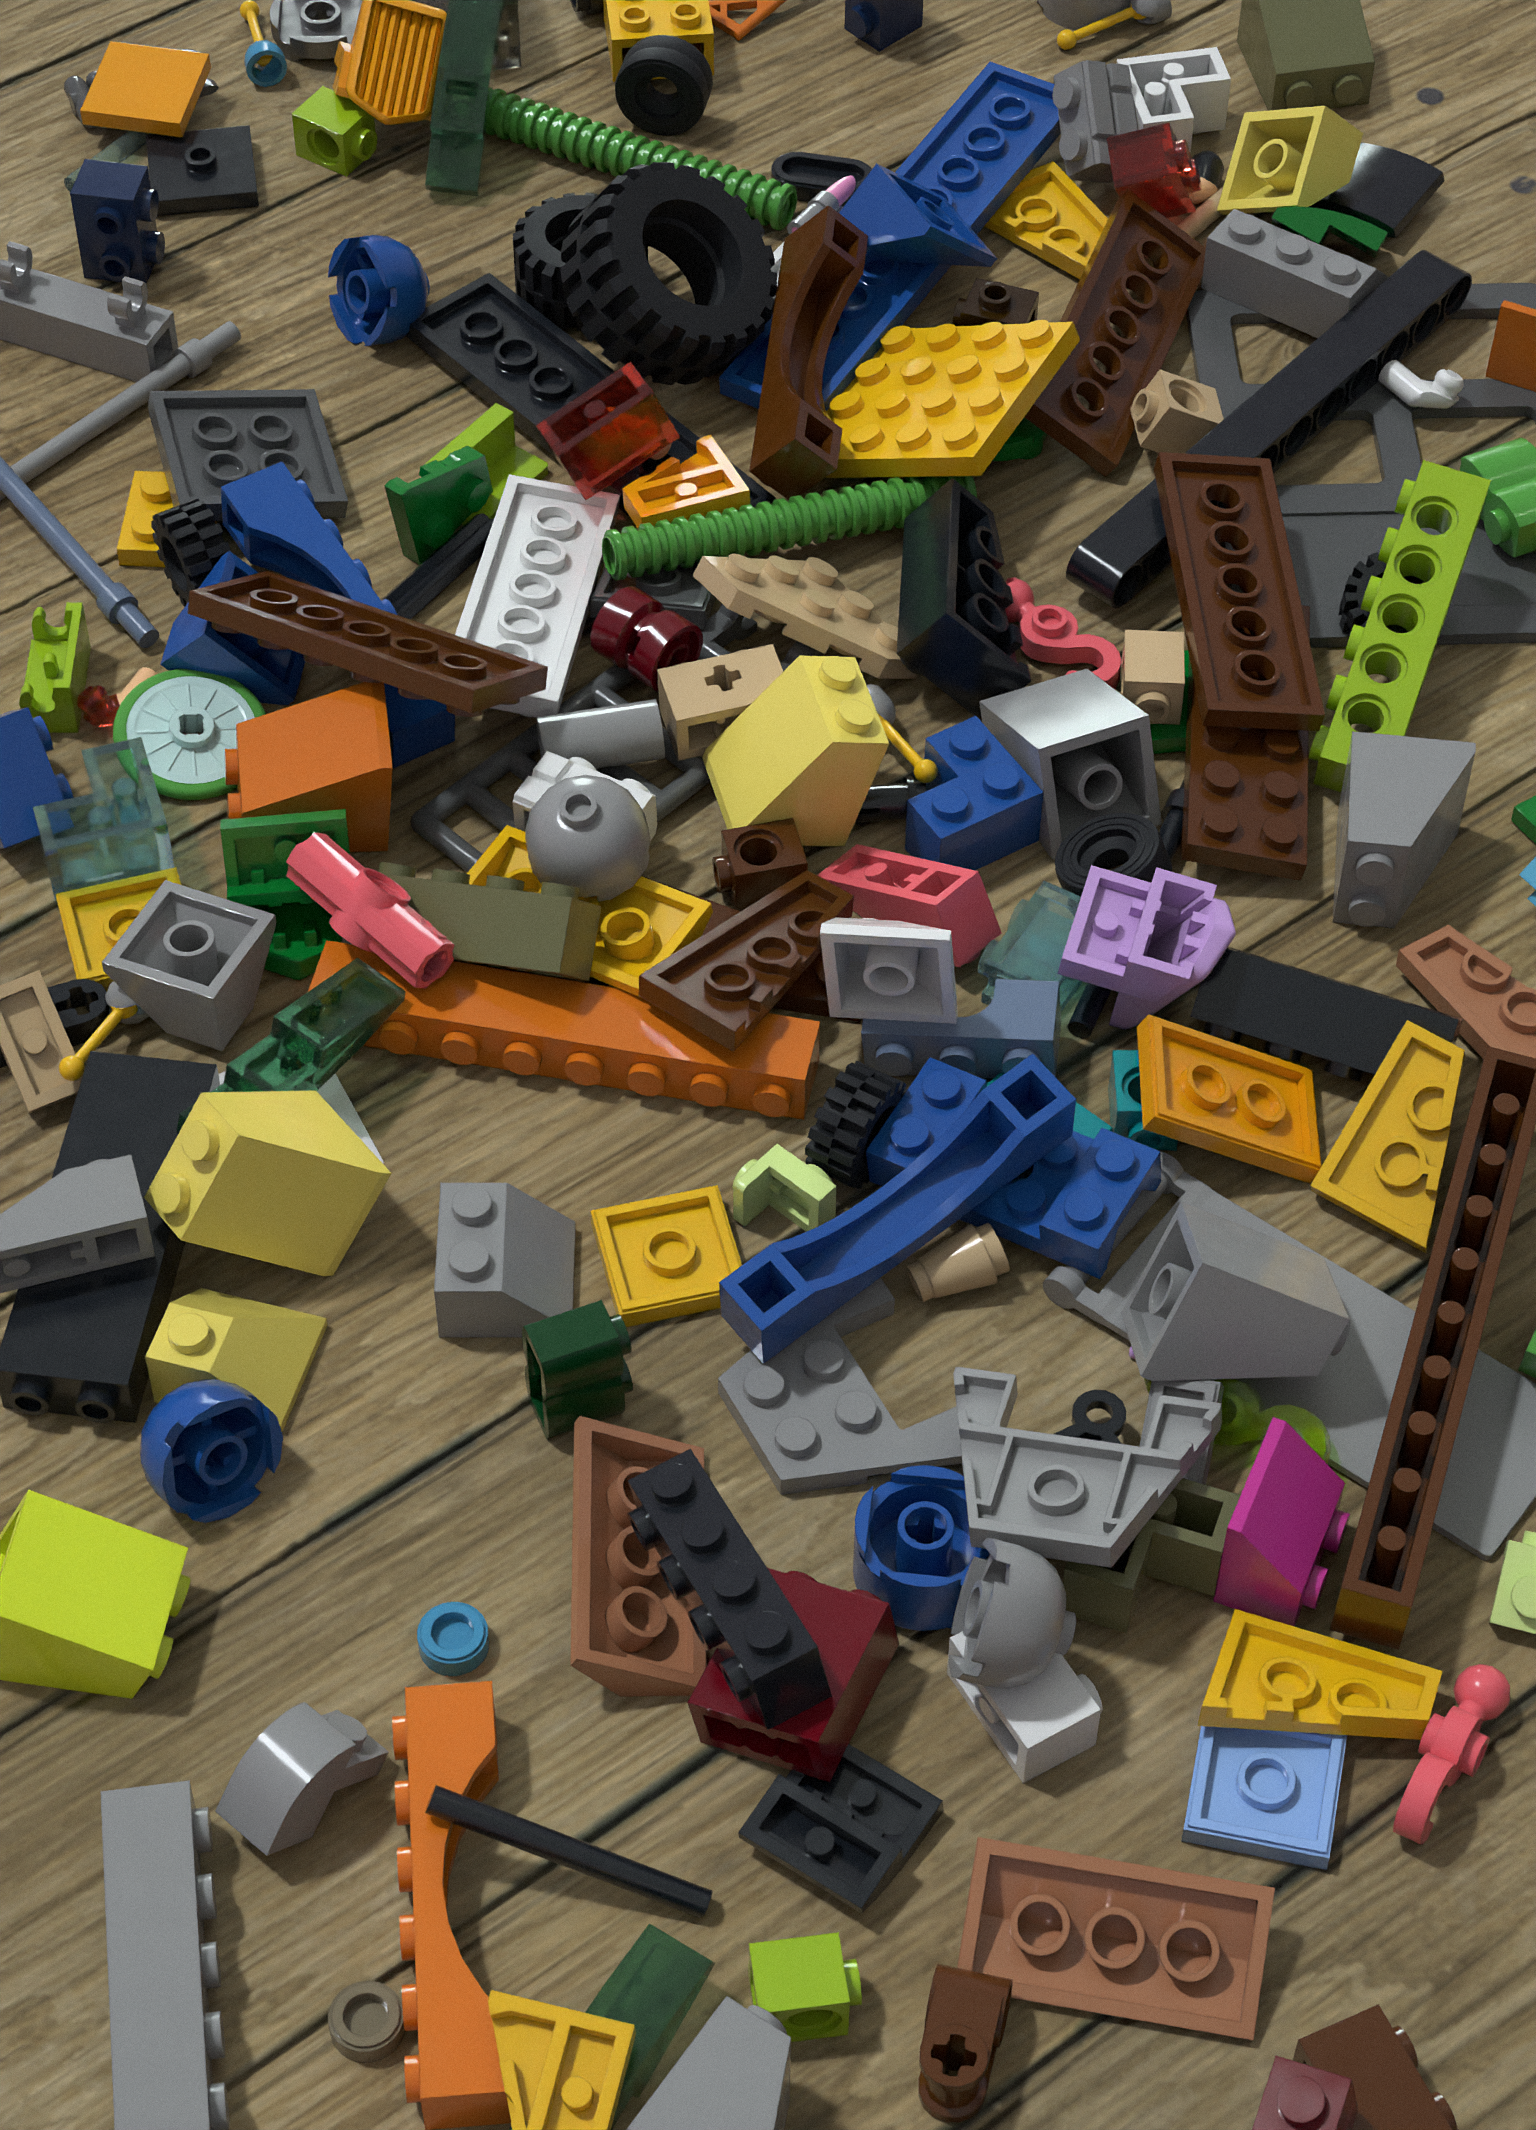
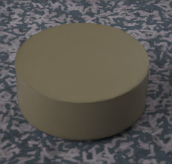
(366, 2021)

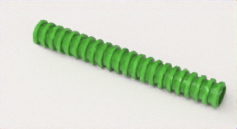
(617, 152)
(769, 525)

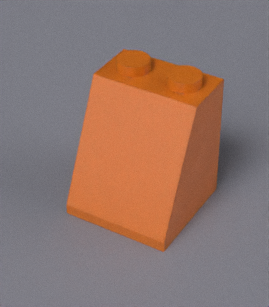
(318, 759)

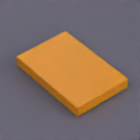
(1228, 1099)

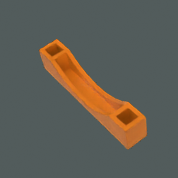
(451, 1745)

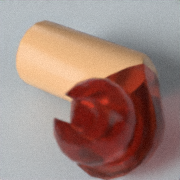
(99, 707)

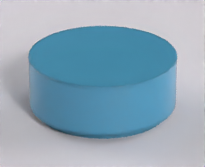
(453, 1638)

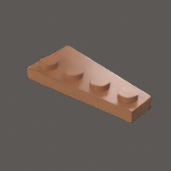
(1473, 986)

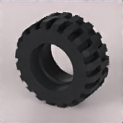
(709, 242)

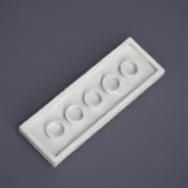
(539, 580)

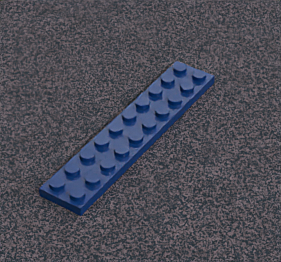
(973, 162)

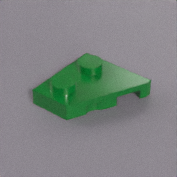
(438, 502)

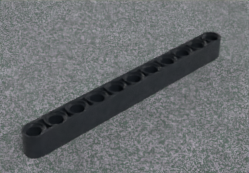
(1282, 414)

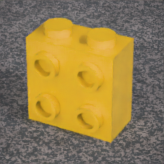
(636, 19)

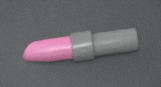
(833, 196)

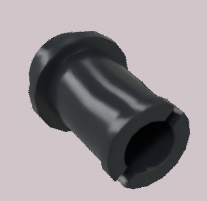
(889, 801)

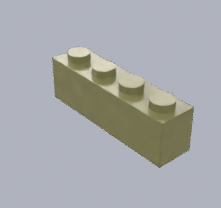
(503, 924)

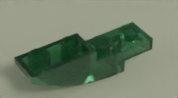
(463, 96)

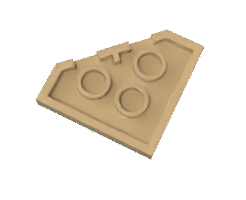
(810, 604)

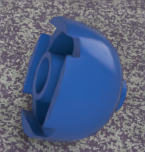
(377, 289)
(209, 1448)

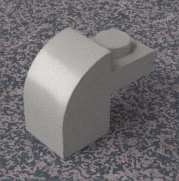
(292, 1774)

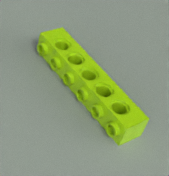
(1440, 501)

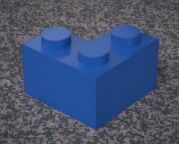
(25, 775)
(976, 804)

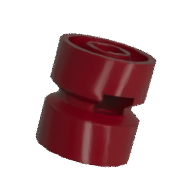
(643, 636)

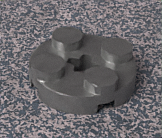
(303, 36)

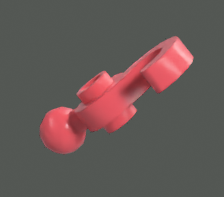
(1052, 636)
(1451, 1747)

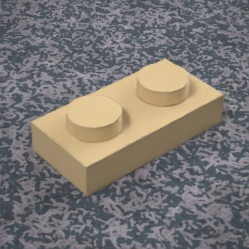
(34, 1042)

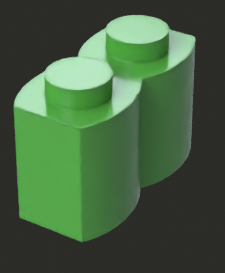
(1511, 497)

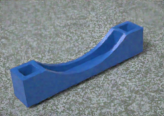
(283, 532)
(817, 1272)

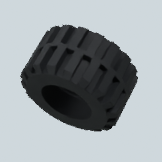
(538, 256)

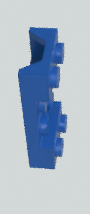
(1065, 1205)

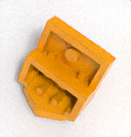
(392, 60)

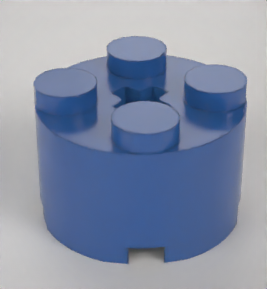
(915, 1545)

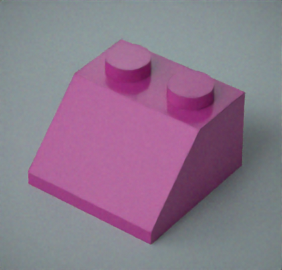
(1282, 1530)

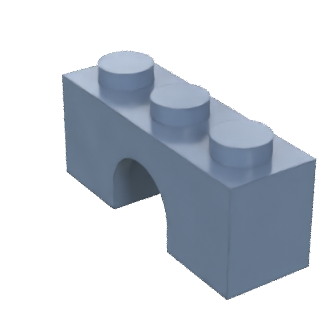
(1016, 1023)

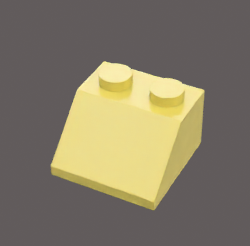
(1289, 159)

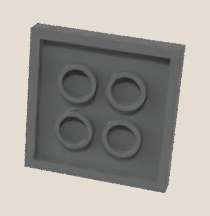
(229, 434)

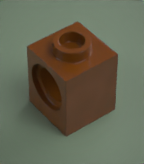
(758, 860)

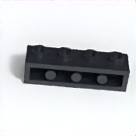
(1308, 1014)
(729, 1590)

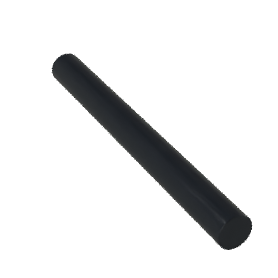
(568, 1851)

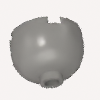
(588, 837)
(1010, 1617)

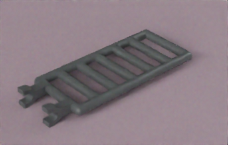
(515, 756)

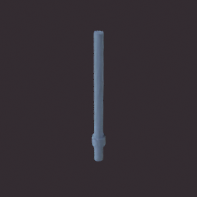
(112, 598)

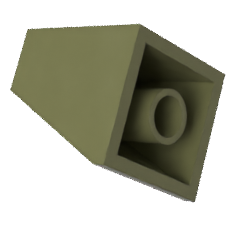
(1307, 52)

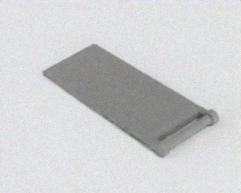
(1495, 1445)

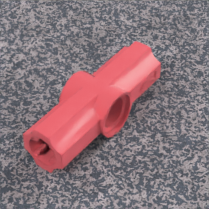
(370, 910)

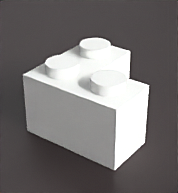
(1180, 89)

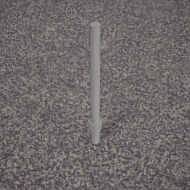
(188, 361)

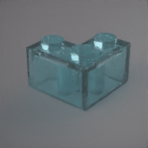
(113, 829)

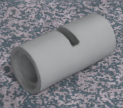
(605, 734)

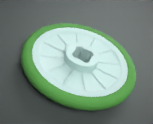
(188, 703)

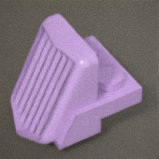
(1145, 939)

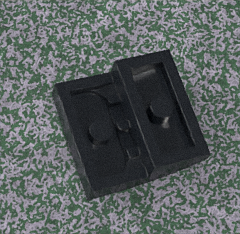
(1385, 188)
(847, 1831)

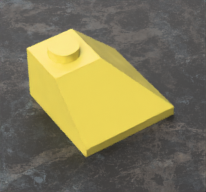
(235, 1342)

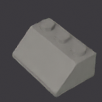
(1284, 274)

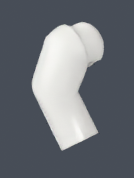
(1422, 393)

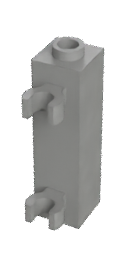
(82, 321)

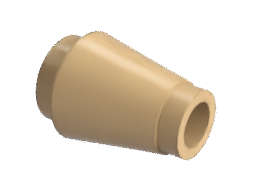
(959, 1264)

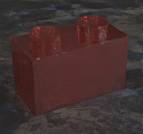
(1155, 169)
(608, 431)

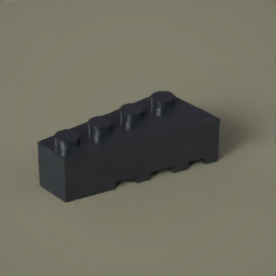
(957, 601)

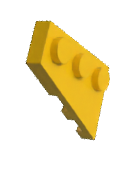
(1051, 219)
(1398, 1138)
(1314, 1684)

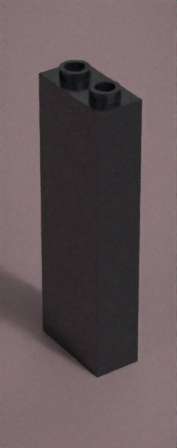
(85, 1337)

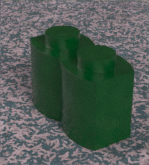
(576, 1367)

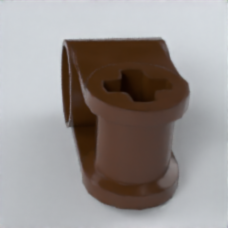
(961, 2034)

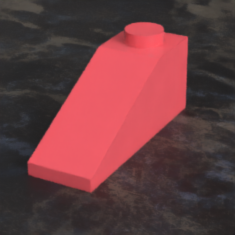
(919, 893)

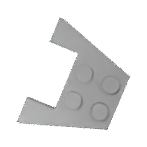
(818, 1414)
(1067, 1492)

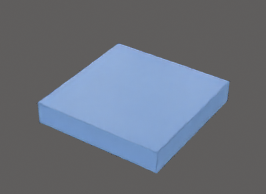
(1266, 1793)

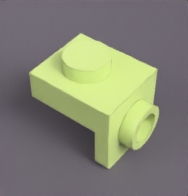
(786, 1184)
(1516, 1589)

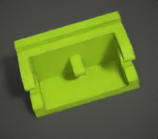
(57, 669)

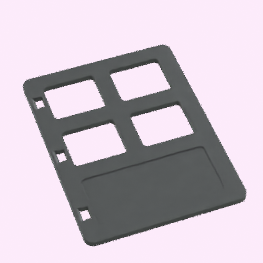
(1344, 523)

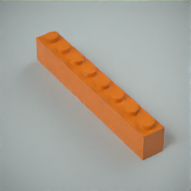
(589, 1037)

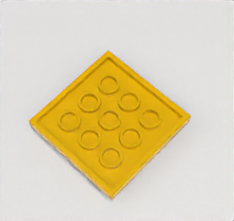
(944, 397)

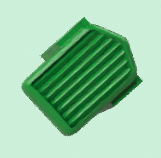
(256, 877)

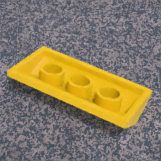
(633, 928)

